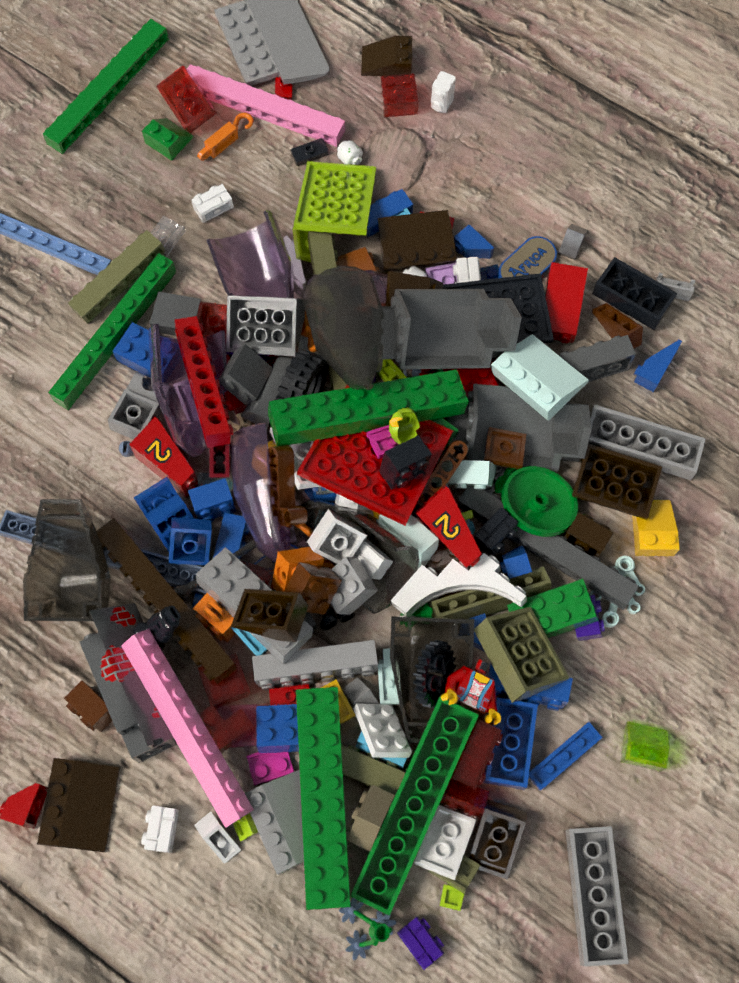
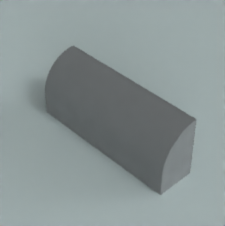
(258, 409)

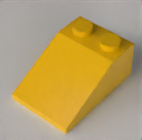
(658, 533)

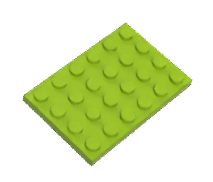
(335, 198)

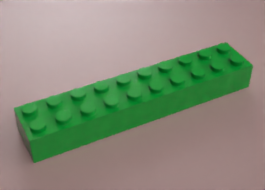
(360, 410)
(322, 799)
(414, 806)

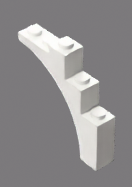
(455, 577)

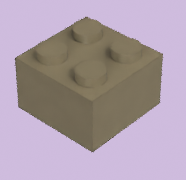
(369, 817)

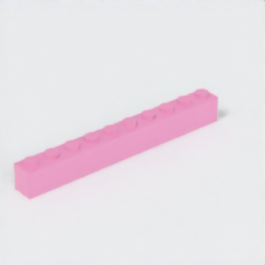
(269, 107)
(187, 727)

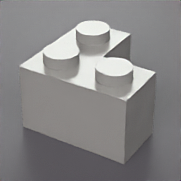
(354, 588)

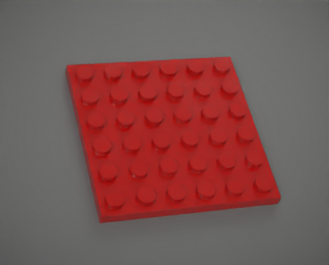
(352, 470)

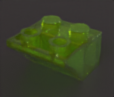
(645, 746)

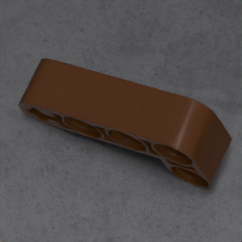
(445, 475)
(283, 487)

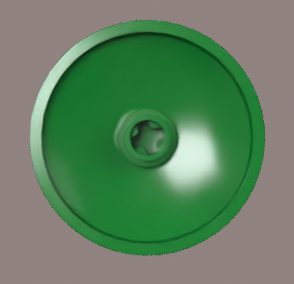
(539, 501)

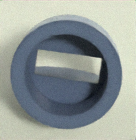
(129, 452)

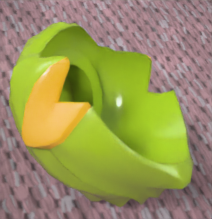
(403, 425)

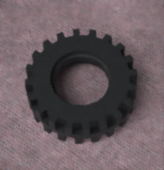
(304, 375)

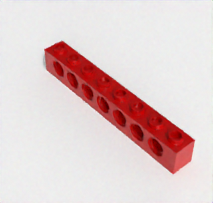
(202, 382)

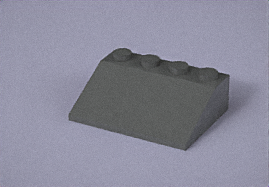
(265, 324)

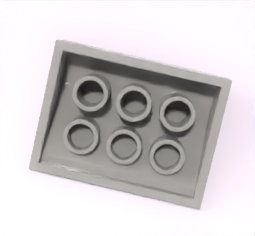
(279, 820)

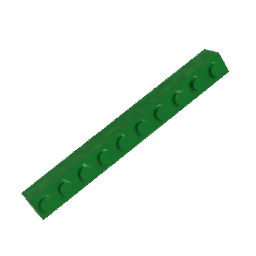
(105, 86)
(103, 342)

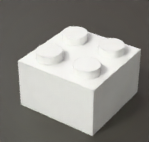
(336, 537)

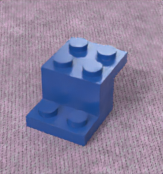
(159, 505)

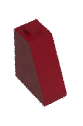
(219, 461)

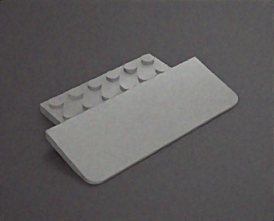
(271, 41)

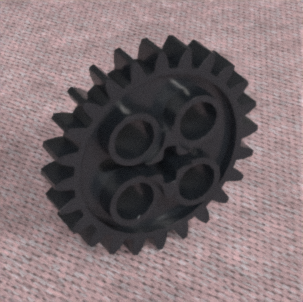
(439, 660)

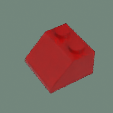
(24, 806)

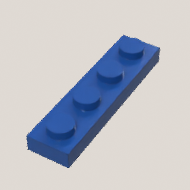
(564, 756)

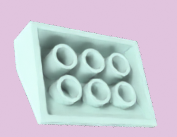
(538, 376)

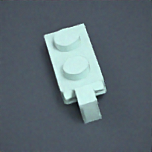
(387, 686)

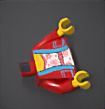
(474, 690)

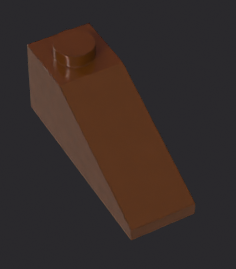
(618, 324)

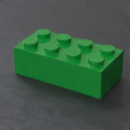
(561, 608)

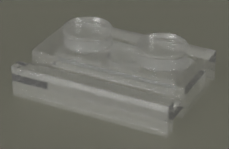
(168, 233)

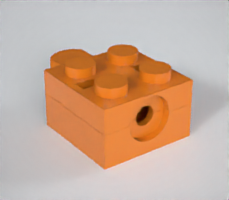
(287, 562)
(213, 615)

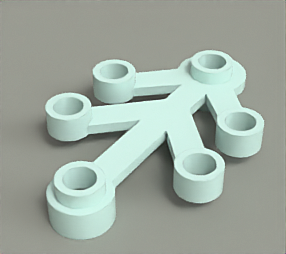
(624, 572)

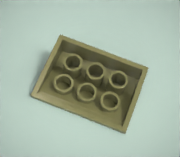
(520, 653)

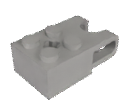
(134, 402)

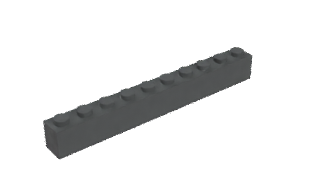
(557, 552)

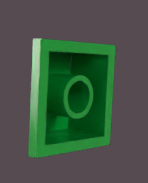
(166, 137)

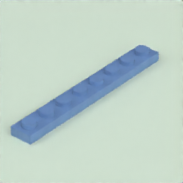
(52, 245)

